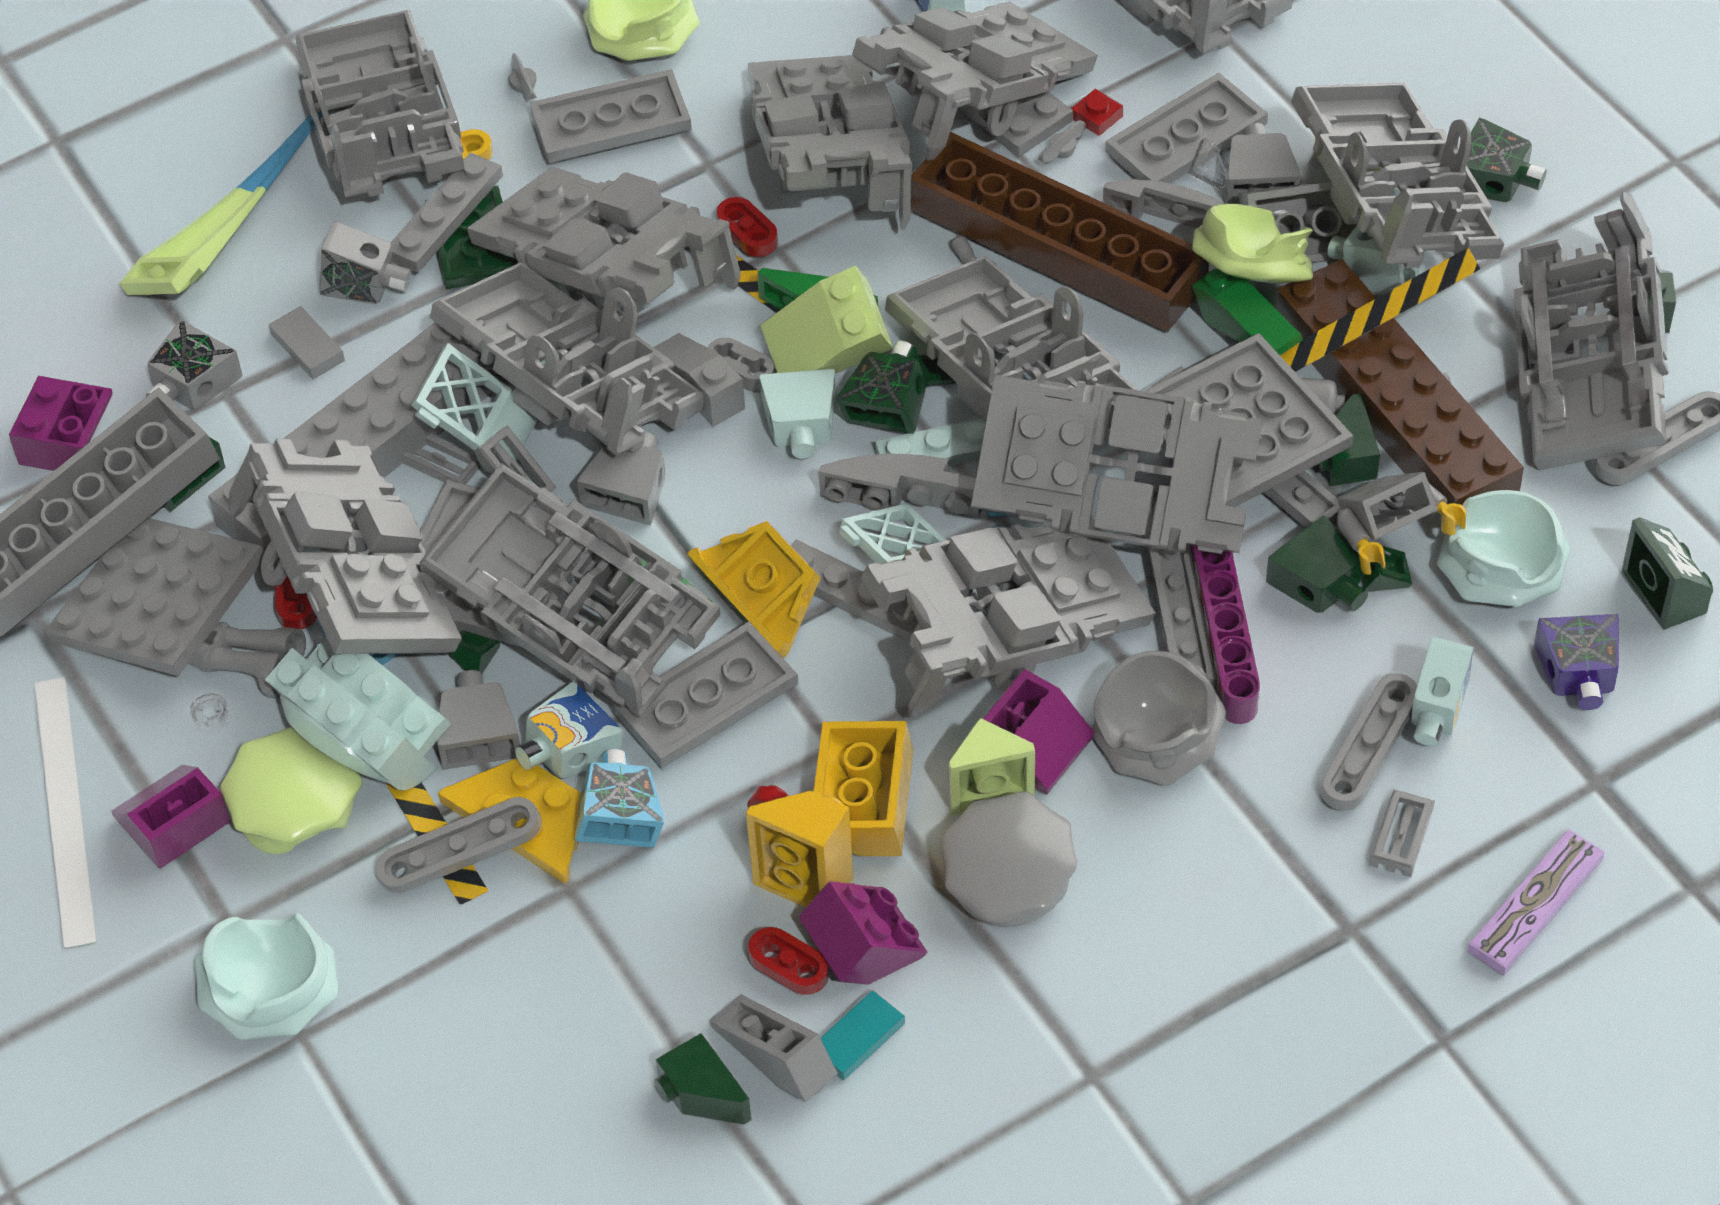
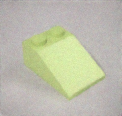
(827, 326)

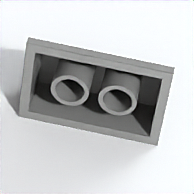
(1303, 207)

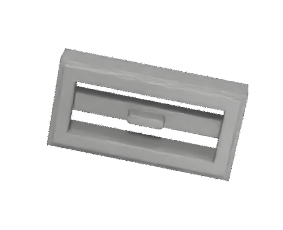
(519, 451)
(437, 472)
(1394, 860)

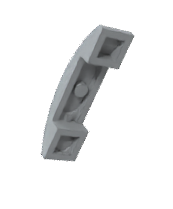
(1159, 200)

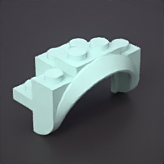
(359, 714)

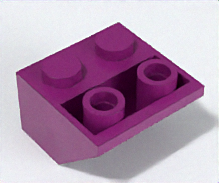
(57, 421)
(1048, 720)
(173, 814)
(861, 932)

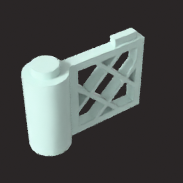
(500, 412)
(882, 522)

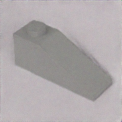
(709, 374)
(777, 1046)

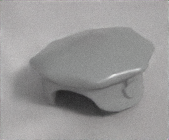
(1157, 717)
(1008, 859)

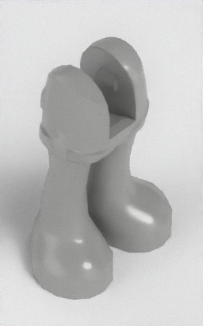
(217, 651)

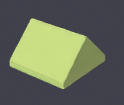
(990, 766)

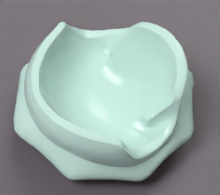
(1508, 550)
(265, 976)

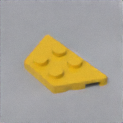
(762, 580)
(553, 798)

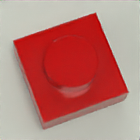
(1097, 112)

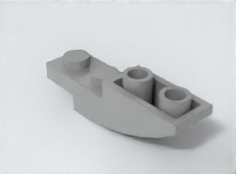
(888, 478)

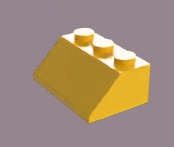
(870, 773)
(800, 845)

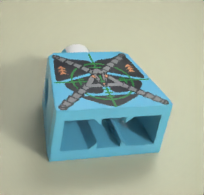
(619, 804)

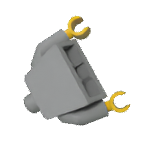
(1389, 505)

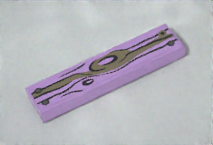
(1535, 902)

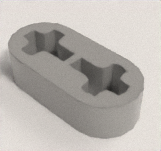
(744, 361)

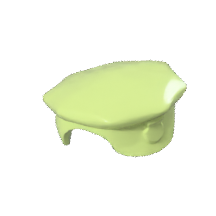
(640, 26)
(1250, 247)
(287, 791)

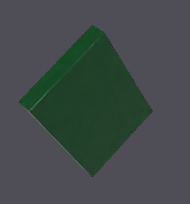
(465, 262)

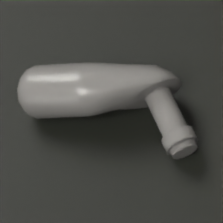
(963, 249)

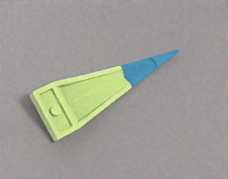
(189, 252)

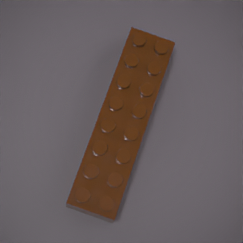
(1058, 231)
(1406, 397)

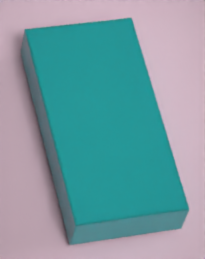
(861, 1033)

